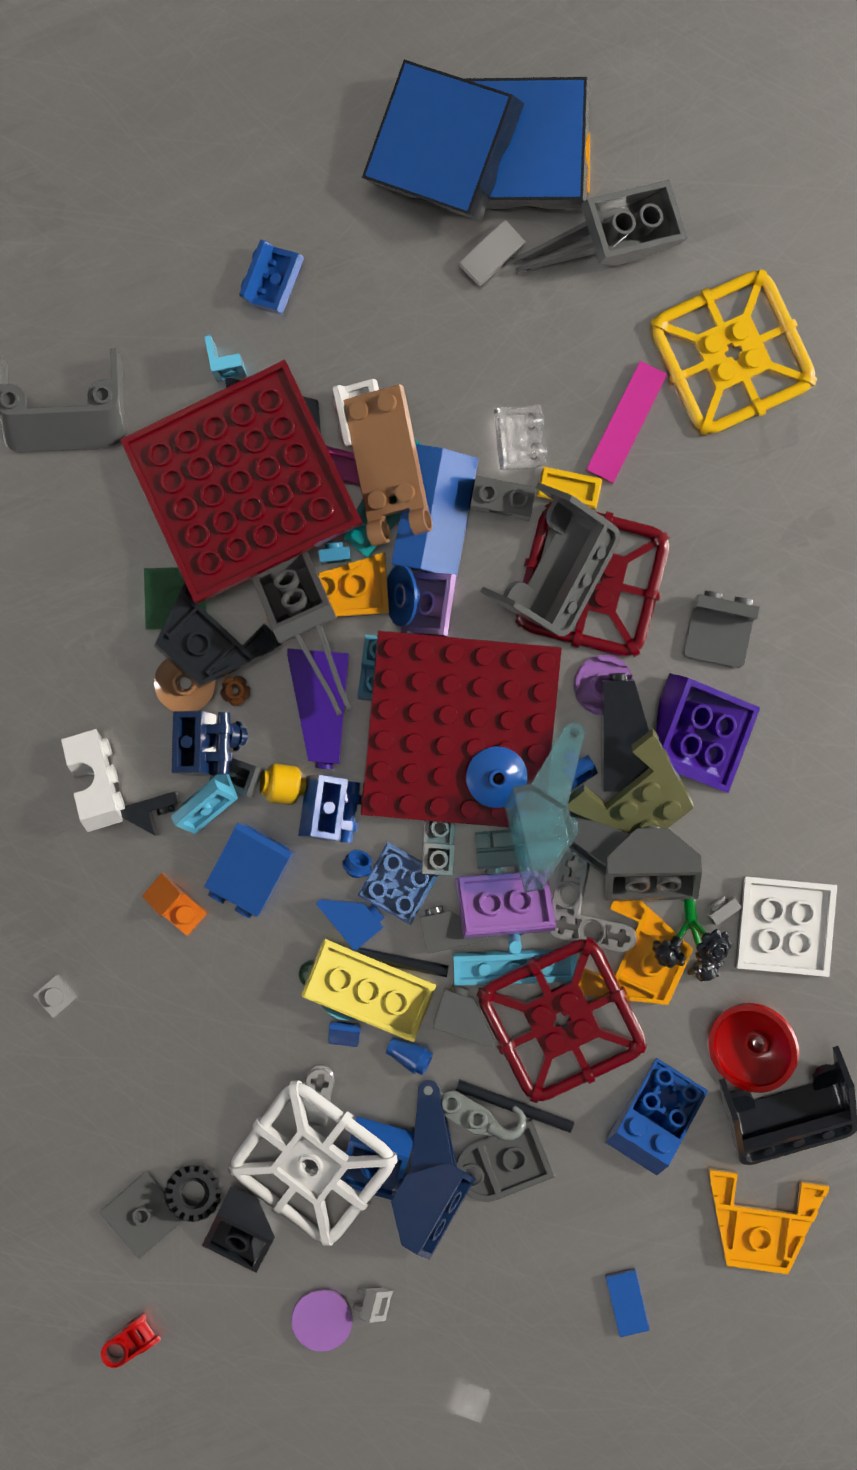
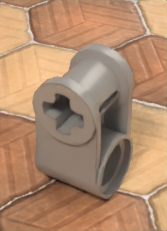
(313, 1114)

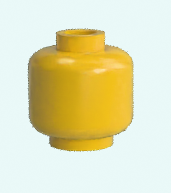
(282, 784)

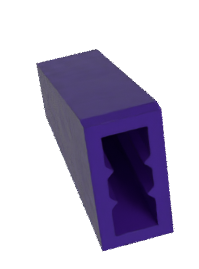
(318, 719)

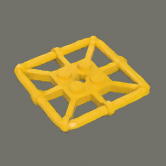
(714, 344)

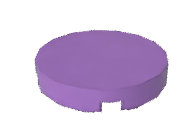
(589, 681)
(322, 1320)

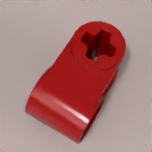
(134, 1340)

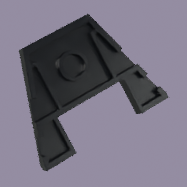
(203, 647)

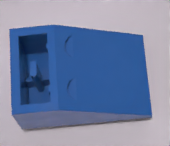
(657, 1117)

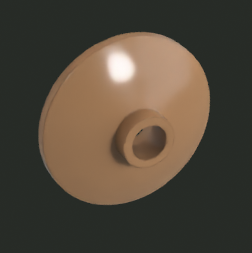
(173, 696)

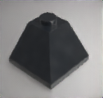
(240, 1230)

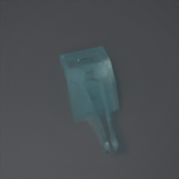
(540, 815)

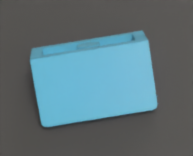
(226, 366)
(205, 804)

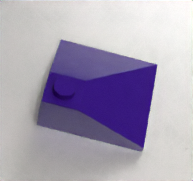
(704, 730)

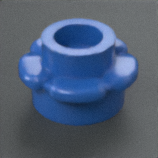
(357, 864)

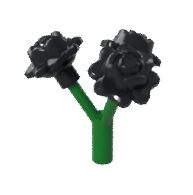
(710, 951)

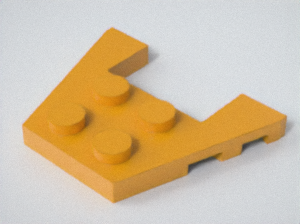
(639, 969)
(762, 1236)

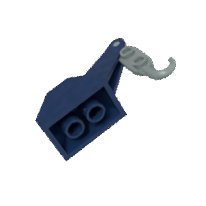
(435, 1187)

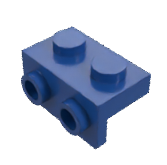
(270, 277)

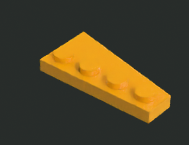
(358, 587)

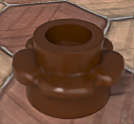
(235, 698)

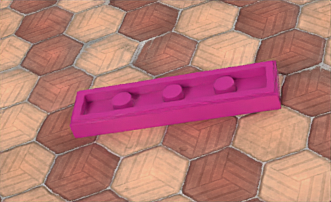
(626, 422)

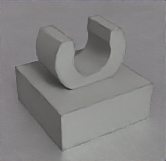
(375, 1304)

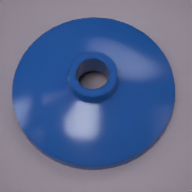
(402, 595)
(484, 766)

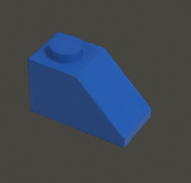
(352, 919)

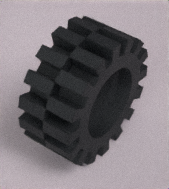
(211, 1197)

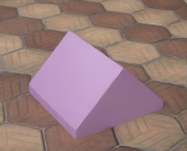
(435, 604)

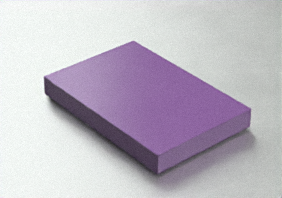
(500, 907)

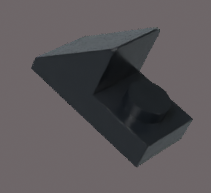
(141, 812)

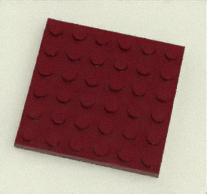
(241, 482)
(439, 707)

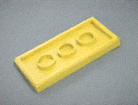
(368, 990)

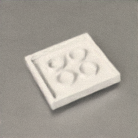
(786, 926)

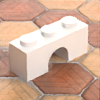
(99, 803)

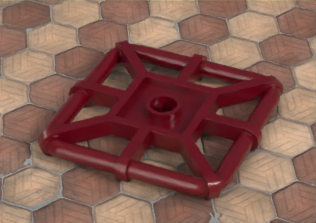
(607, 593)
(554, 1038)

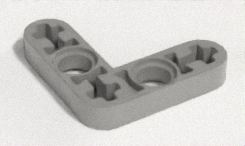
(573, 910)

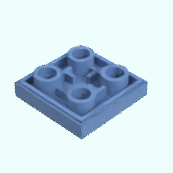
(397, 884)

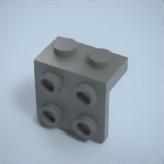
(720, 629)

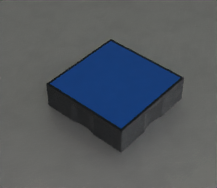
(442, 139)
(548, 148)

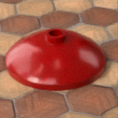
(743, 1059)

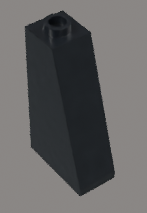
(621, 726)

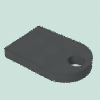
(506, 1165)

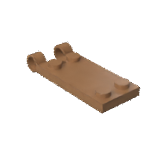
(387, 461)

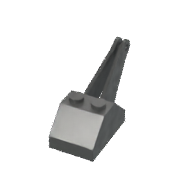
(621, 226)
(296, 604)
(641, 864)

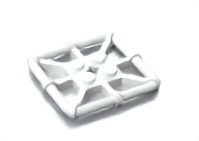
(311, 1145)

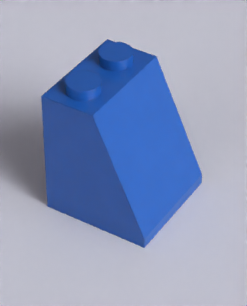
(248, 870)

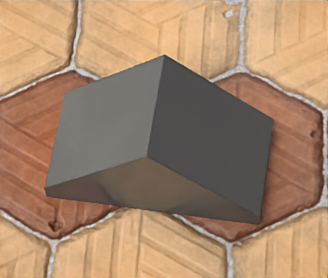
(243, 776)

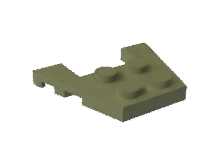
(650, 800)

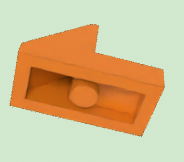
(174, 904)

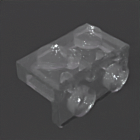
(520, 437)

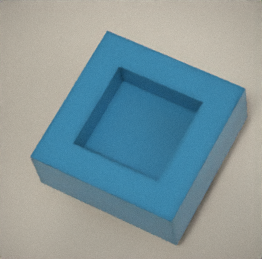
(334, 553)

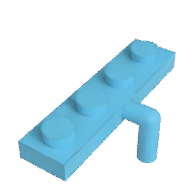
(481, 967)

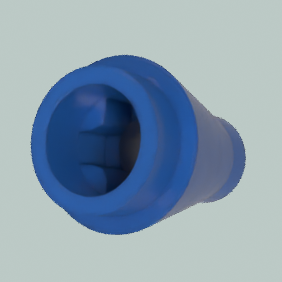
(409, 1055)

